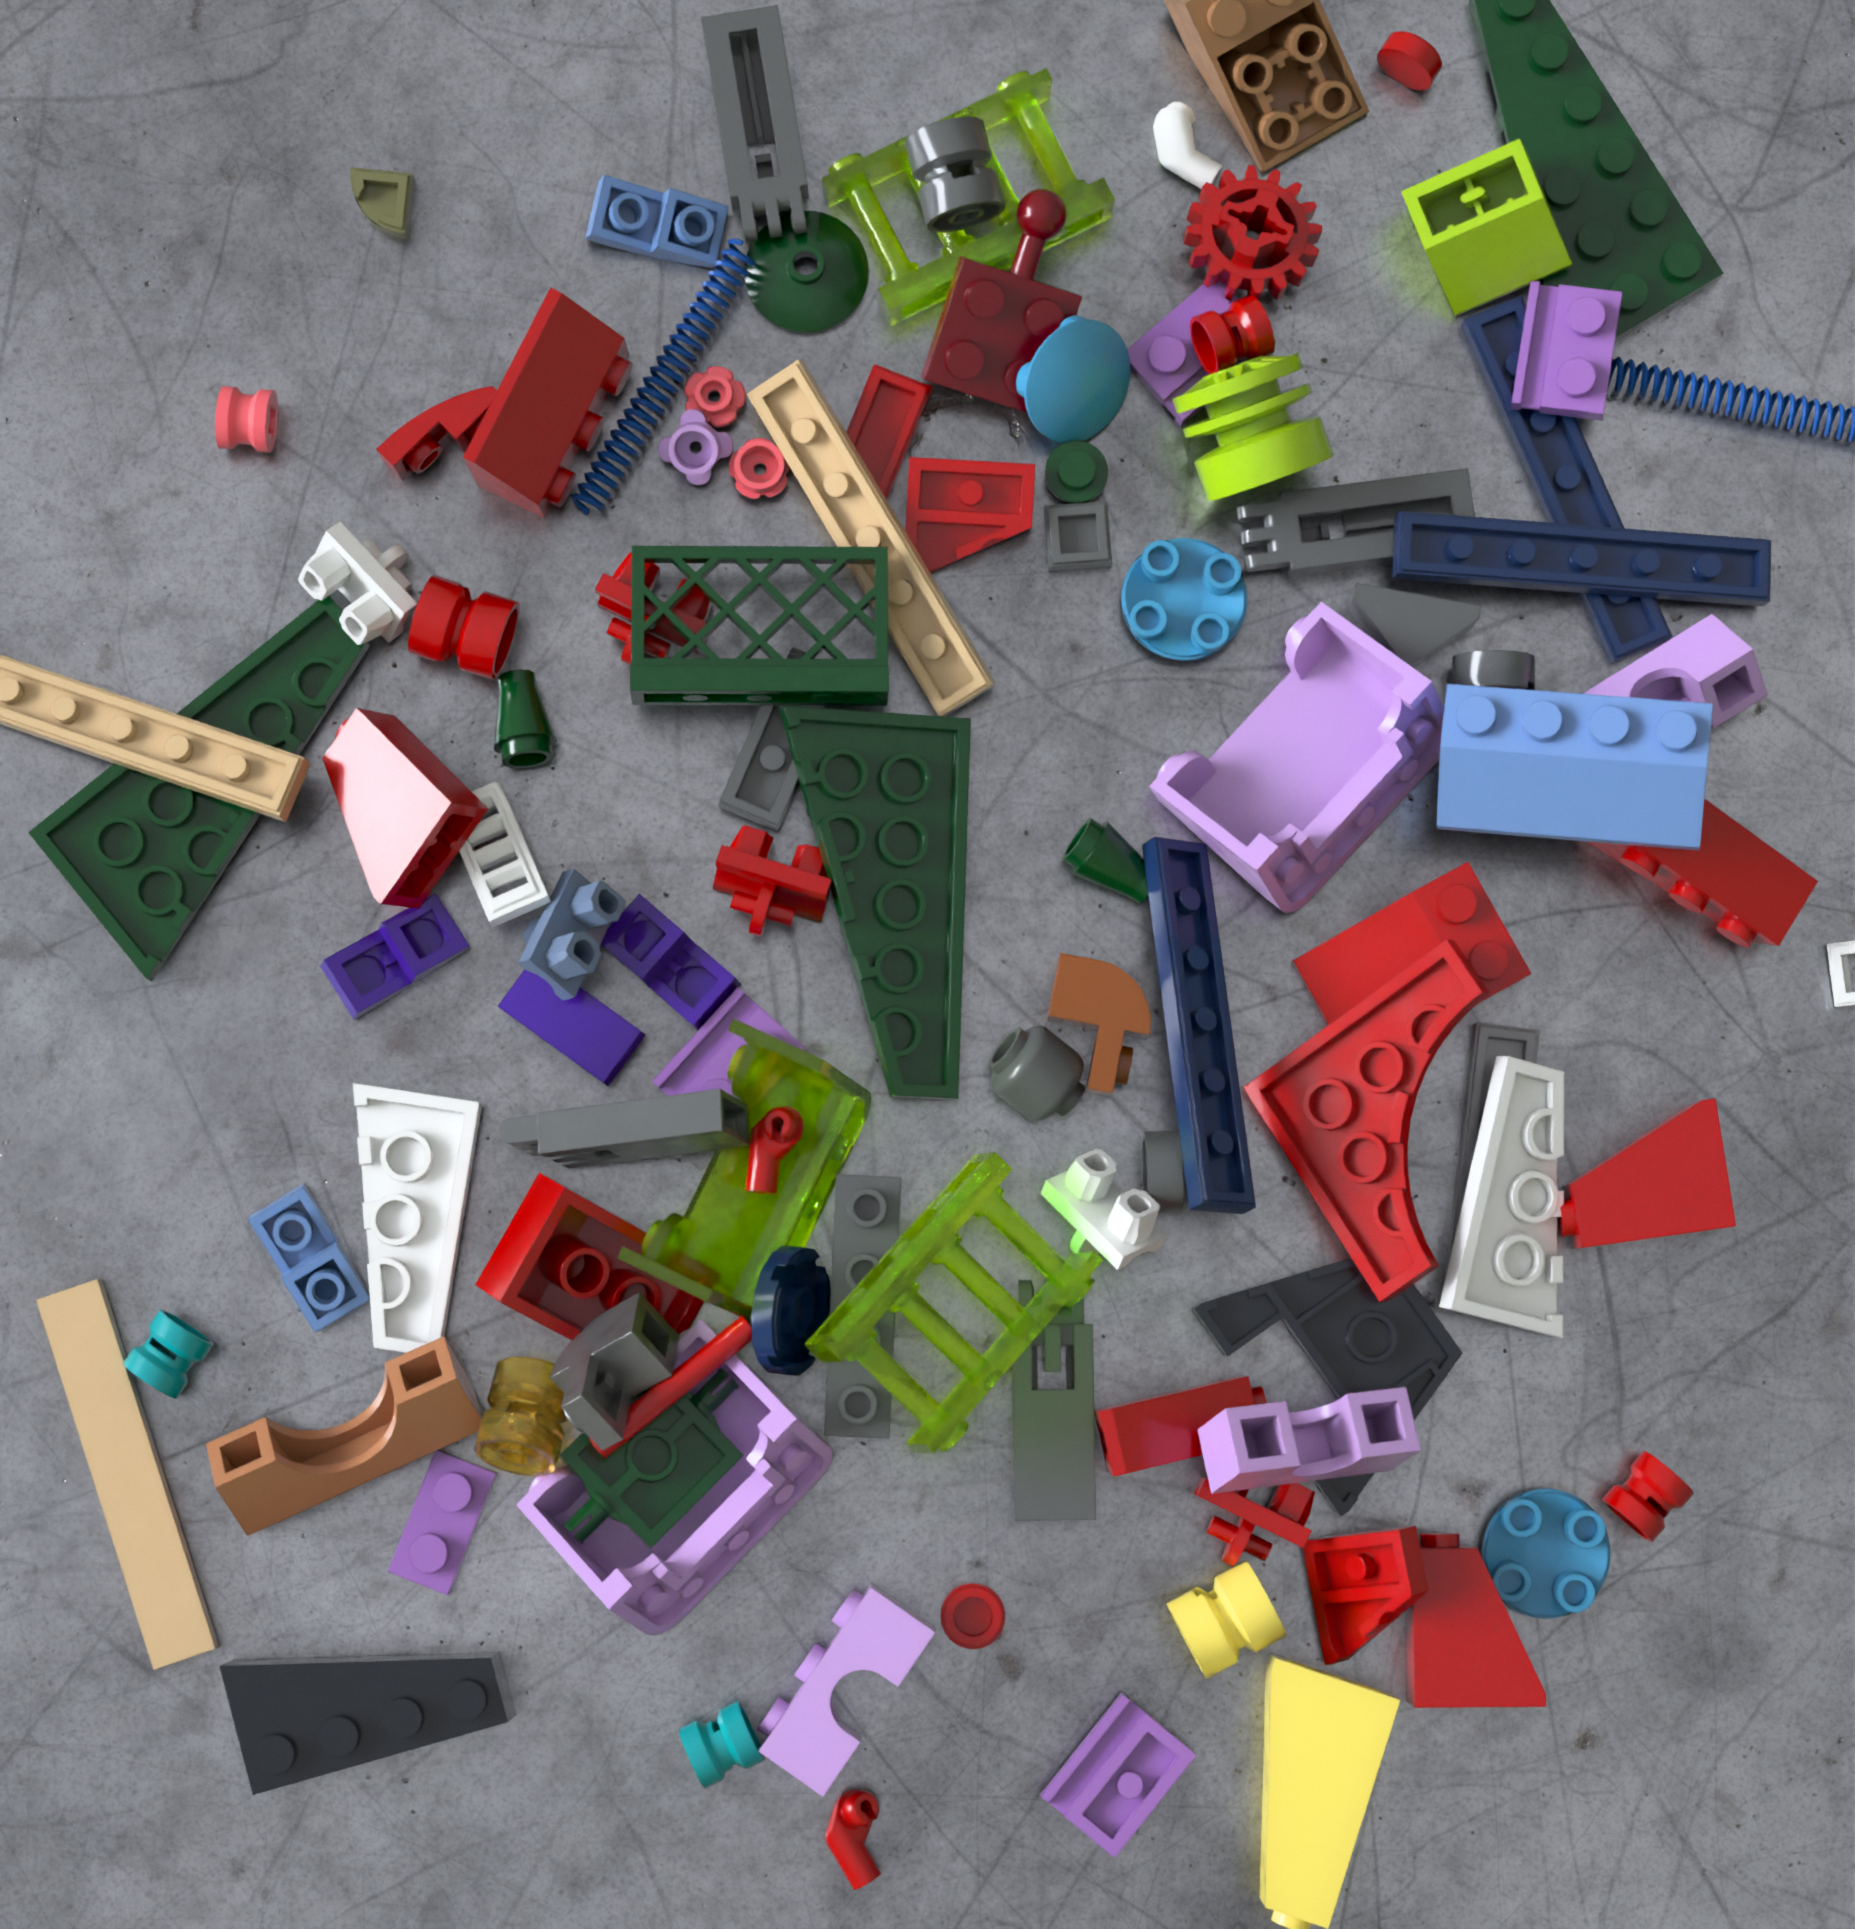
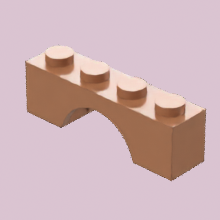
(281, 1471)

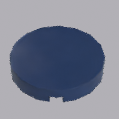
(789, 1309)

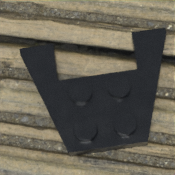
(1347, 1337)

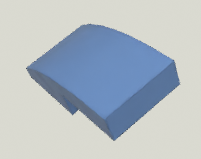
(656, 223)
(309, 1257)

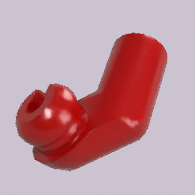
(769, 1144)
(848, 1833)

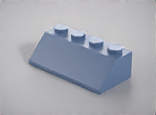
(1573, 766)

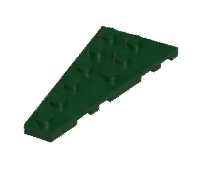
(1596, 175)
(894, 841)
(153, 849)

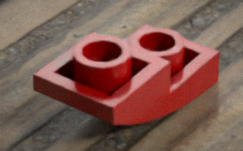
(418, 441)

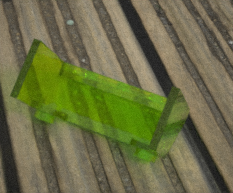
(731, 1232)

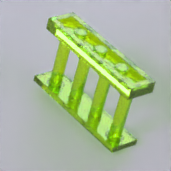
(916, 288)
(893, 1288)

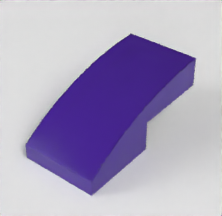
(394, 956)
(669, 962)
(576, 1027)

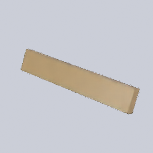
(861, 517)
(149, 739)
(127, 1474)

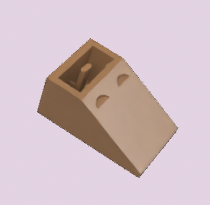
(1271, 71)

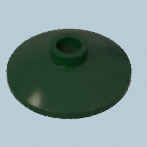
(814, 300)

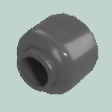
(1037, 1073)

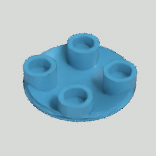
(1075, 380)
(1184, 598)
(1546, 1553)

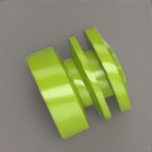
(1253, 426)

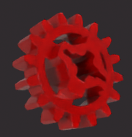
(1280, 244)

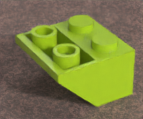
(1487, 227)

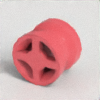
(246, 419)

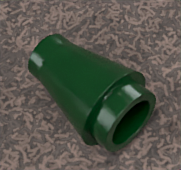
(522, 724)
(1107, 859)

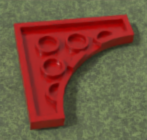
(1348, 1106)

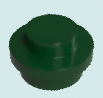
(1076, 472)

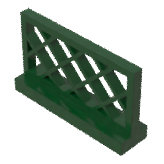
(750, 679)

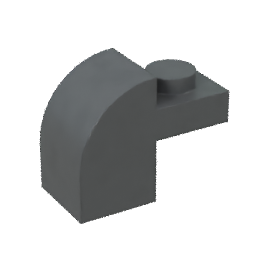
(610, 1364)

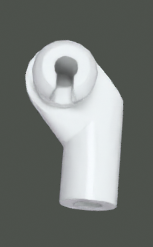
(1177, 147)

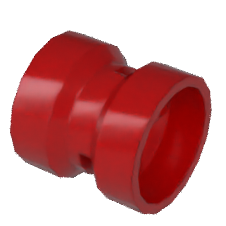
(1232, 335)
(1648, 1496)

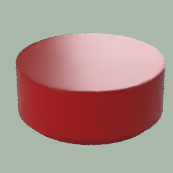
(1409, 60)
(972, 1615)

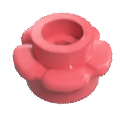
(722, 381)
(747, 457)

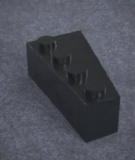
(341, 1712)

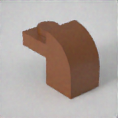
(1105, 1000)

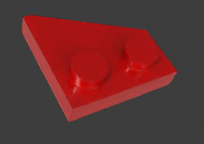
(965, 506)
(1362, 1585)

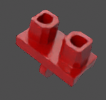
(616, 599)
(769, 887)
(1283, 1516)

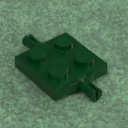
(658, 1470)

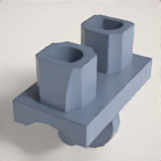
(569, 932)

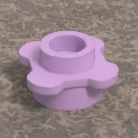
(677, 447)

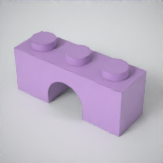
(1695, 666)
(1279, 1447)
(807, 1733)

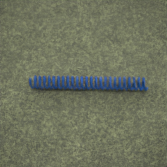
(1732, 395)
(643, 400)

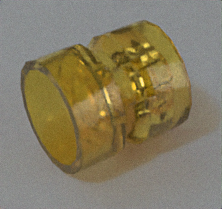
(524, 1419)

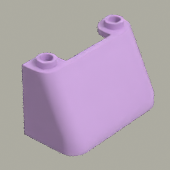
(1310, 762)
(666, 1582)

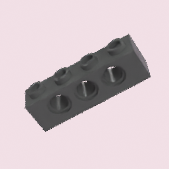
(863, 1233)

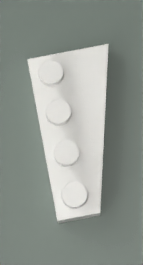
(415, 1193)
(1507, 1227)

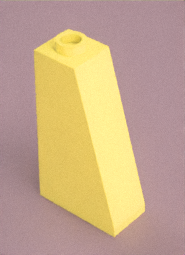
(1317, 1780)

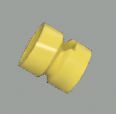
(1226, 1619)

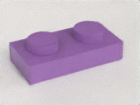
(442, 1522)

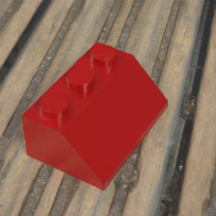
(548, 406)

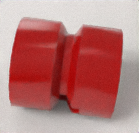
(454, 624)

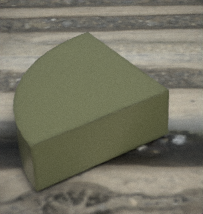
(385, 199)

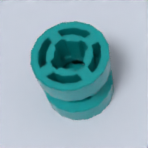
(160, 1366)
(721, 1744)

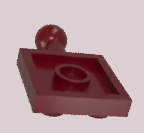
(998, 315)

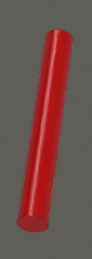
(684, 1379)

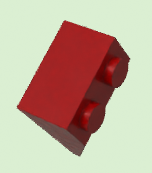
(1392, 939)
(564, 1264)

